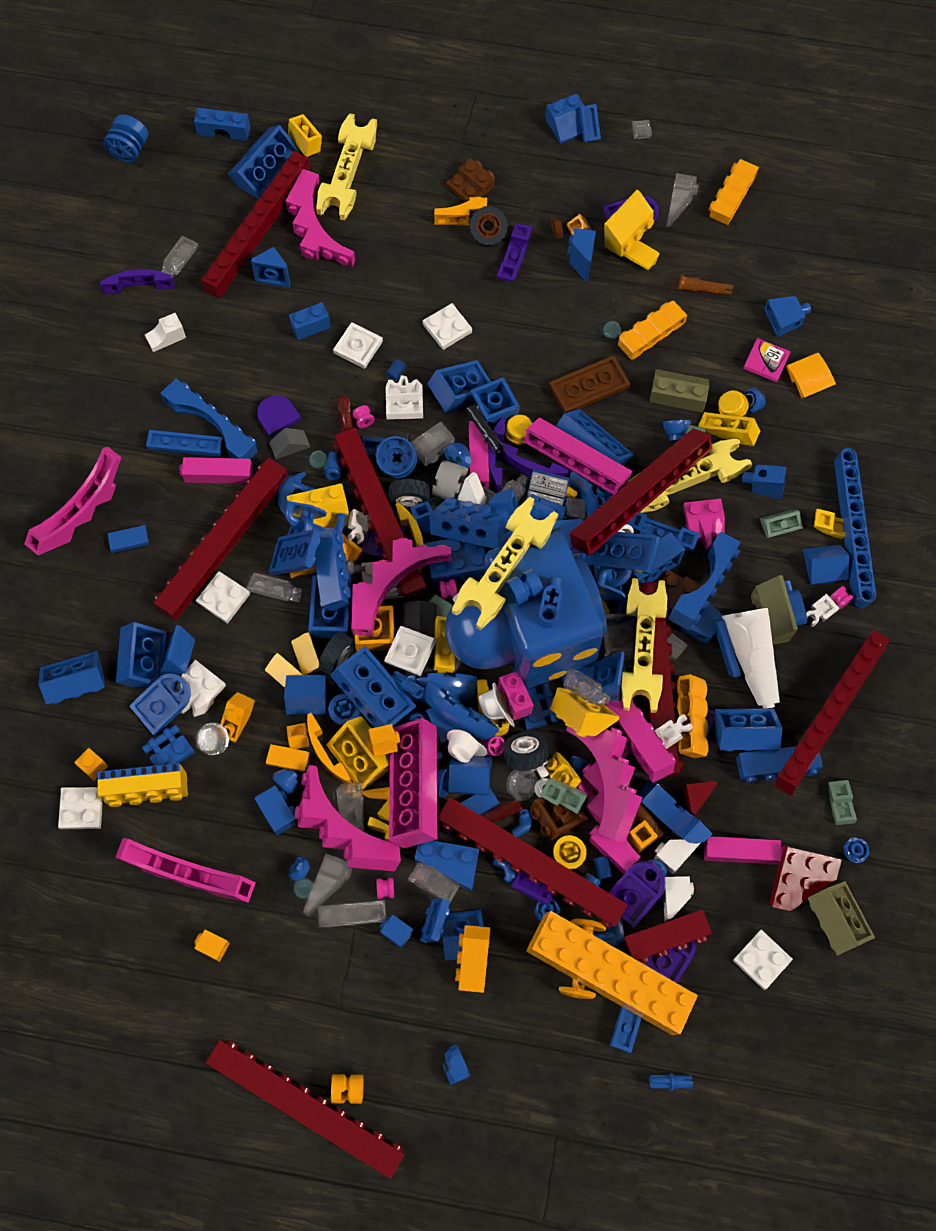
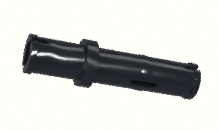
(489, 435)

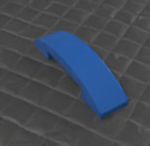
(646, 526)

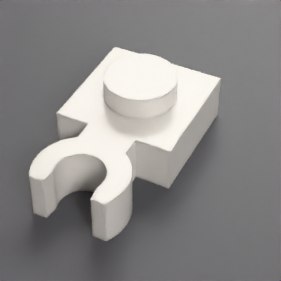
(358, 525)
(822, 609)
(671, 732)

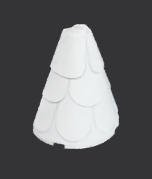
(754, 650)

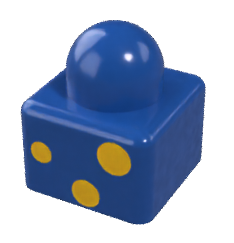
(515, 632)

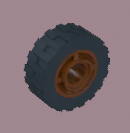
(492, 215)

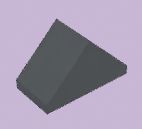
(288, 442)

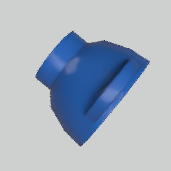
(676, 429)
(442, 782)

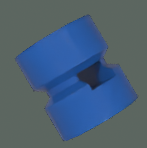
(525, 586)

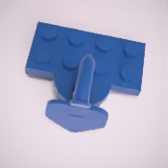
(298, 547)
(617, 560)

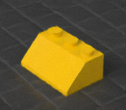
(628, 224)
(329, 499)
(580, 714)
(354, 751)

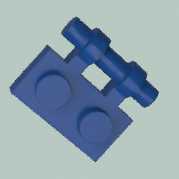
(537, 717)
(171, 754)
(436, 914)

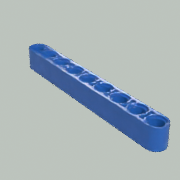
(855, 535)

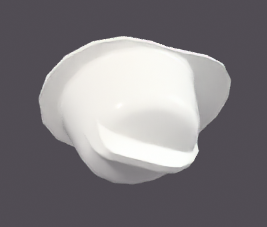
(493, 705)
(464, 746)

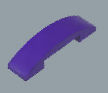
(515, 253)
(114, 283)
(525, 466)
(496, 473)

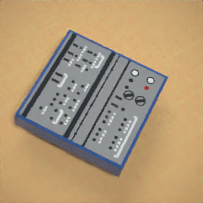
(548, 486)

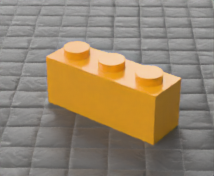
(473, 958)

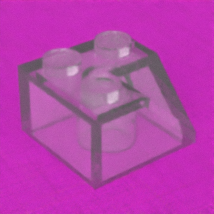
(620, 635)

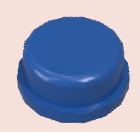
(342, 709)

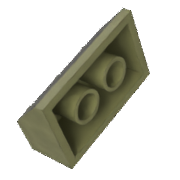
(679, 390)
(774, 596)
(840, 918)

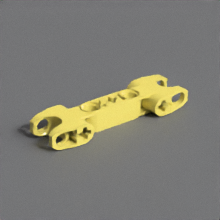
(339, 191)
(717, 463)
(485, 593)
(642, 680)

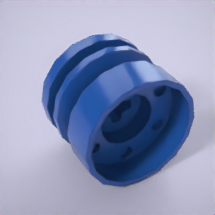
(125, 138)
(396, 446)

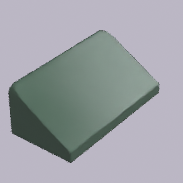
(781, 523)

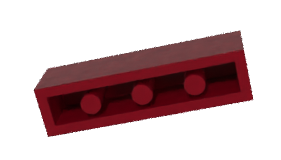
(667, 936)

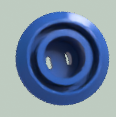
(755, 399)
(286, 780)

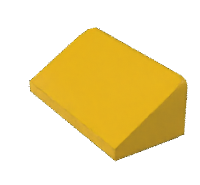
(642, 255)
(306, 654)
(279, 668)

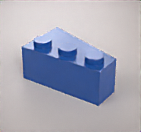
(451, 860)

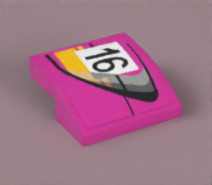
(766, 360)

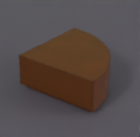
(556, 227)

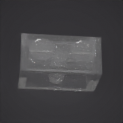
(432, 443)

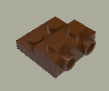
(471, 181)
(676, 587)
(555, 819)

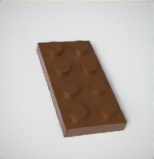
(589, 384)

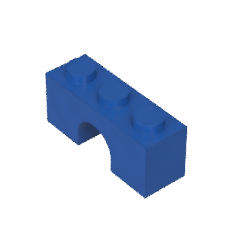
(234, 123)

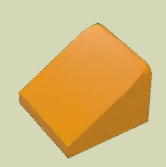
(578, 222)
(298, 736)

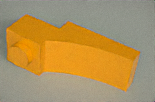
(459, 214)

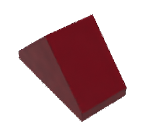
(696, 795)

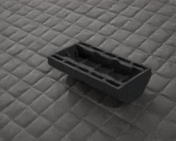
(421, 618)

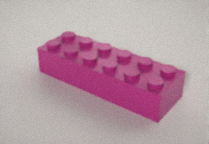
(413, 785)

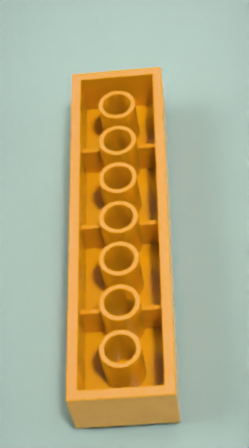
(612, 973)

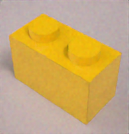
(304, 135)

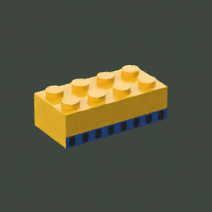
(142, 784)

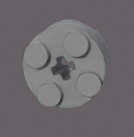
(449, 480)

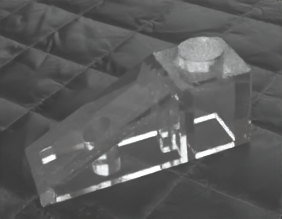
(682, 195)
(351, 804)
(328, 881)
(351, 913)

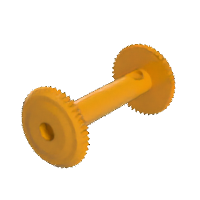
(577, 989)

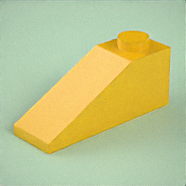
(731, 427)

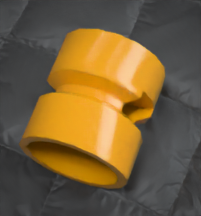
(347, 1088)

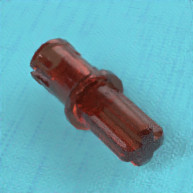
(345, 413)
(503, 811)

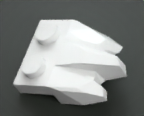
(404, 399)
(203, 687)

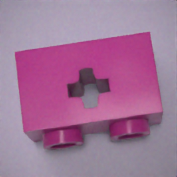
(515, 695)

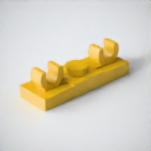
(443, 657)

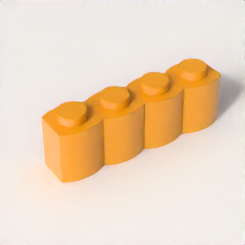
(733, 191)
(653, 329)
(693, 705)

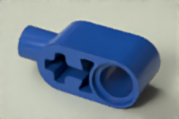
(552, 589)
(796, 604)

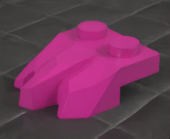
(705, 518)

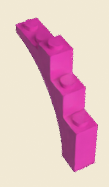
(316, 240)
(79, 509)
(386, 574)
(619, 799)
(336, 832)
(618, 853)
(185, 872)

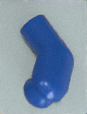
(525, 823)
(510, 874)

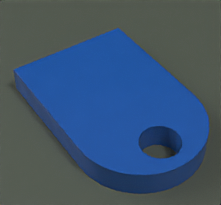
(161, 703)

